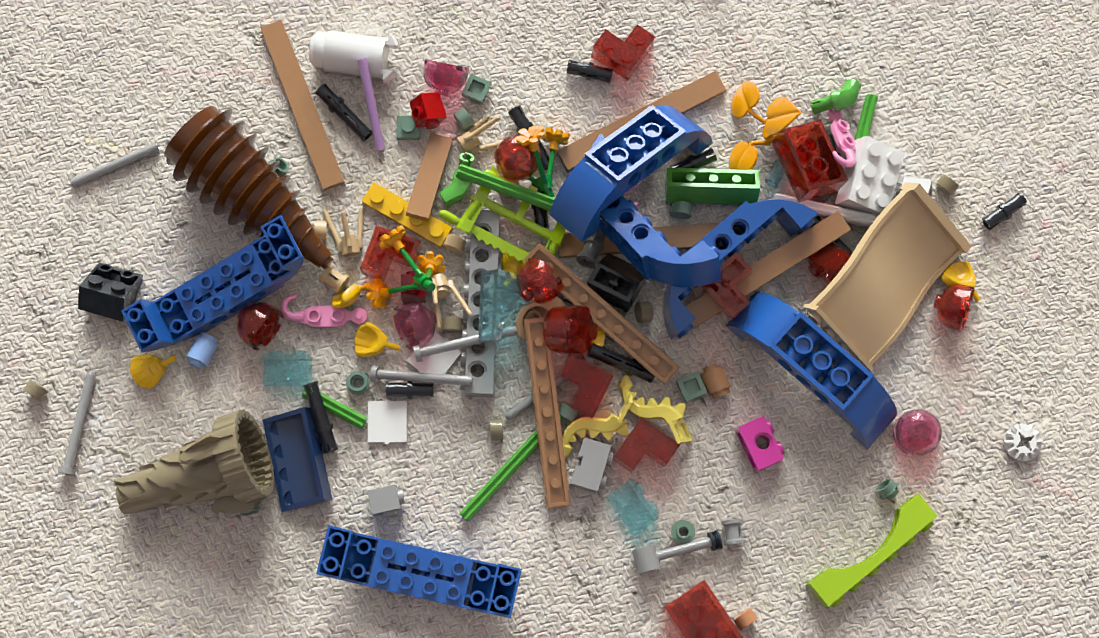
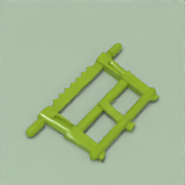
(480, 199)

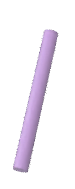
(371, 104)

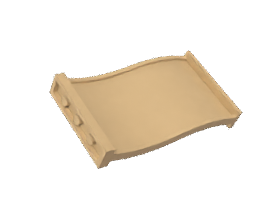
(888, 275)

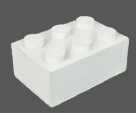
(872, 177)

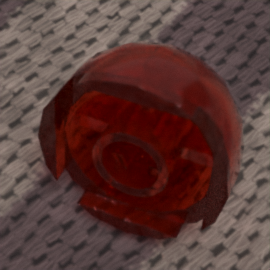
(514, 160)
(537, 282)
(954, 306)
(258, 324)

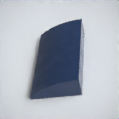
(297, 459)

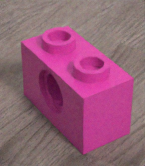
(759, 457)

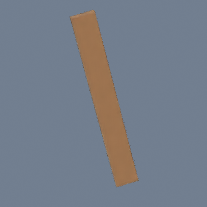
(681, 99)
(302, 105)
(679, 236)
(777, 263)
(609, 319)
(546, 415)

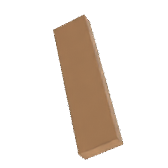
(429, 177)

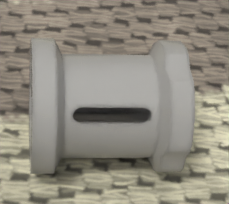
(733, 532)

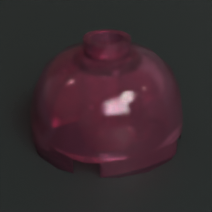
(444, 76)
(415, 323)
(917, 432)

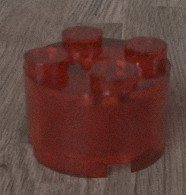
(569, 329)

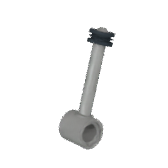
(649, 558)

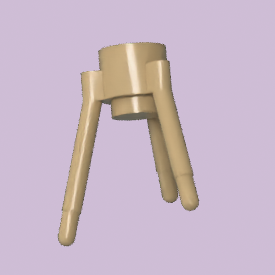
(469, 139)
(349, 245)
(441, 291)

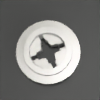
(1012, 439)

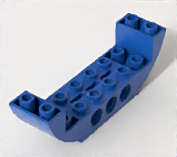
(621, 164)
(746, 222)
(651, 252)
(218, 291)
(818, 364)
(419, 572)

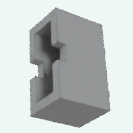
(594, 458)

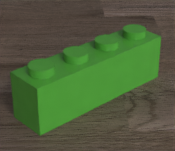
(712, 186)

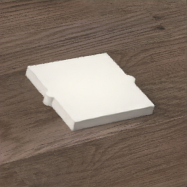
(436, 363)
(387, 422)

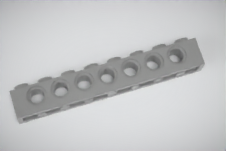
(483, 385)

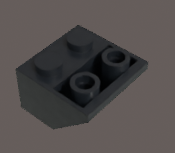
(616, 281)
(108, 291)

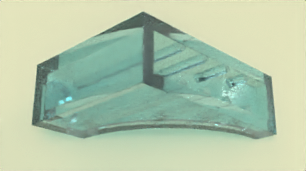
(497, 300)

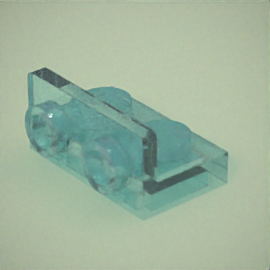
(287, 369)
(633, 506)

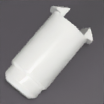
(341, 51)

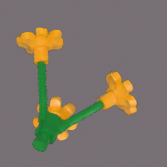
(548, 135)
(422, 279)

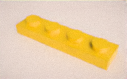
(395, 209)

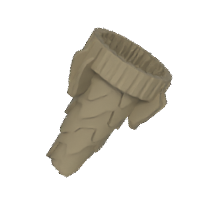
(222, 466)

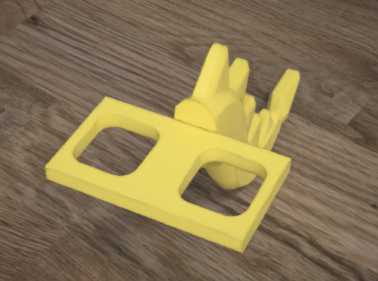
(653, 410)
(597, 425)

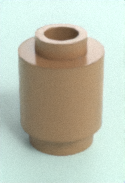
(715, 381)

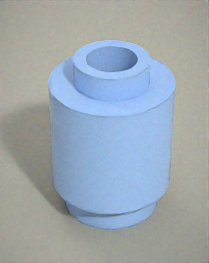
(202, 350)

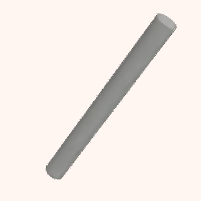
(114, 165)

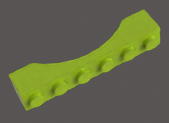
(907, 521)

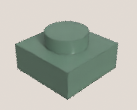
(476, 89)
(407, 128)
(691, 387)

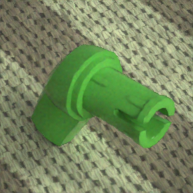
(839, 98)
(459, 187)

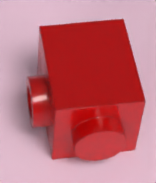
(428, 110)

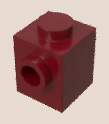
(414, 295)

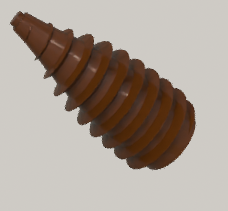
(240, 179)

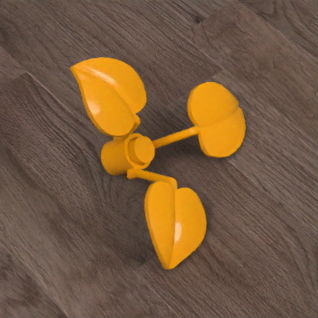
(779, 116)

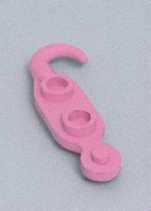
(843, 139)
(323, 315)

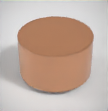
(745, 619)

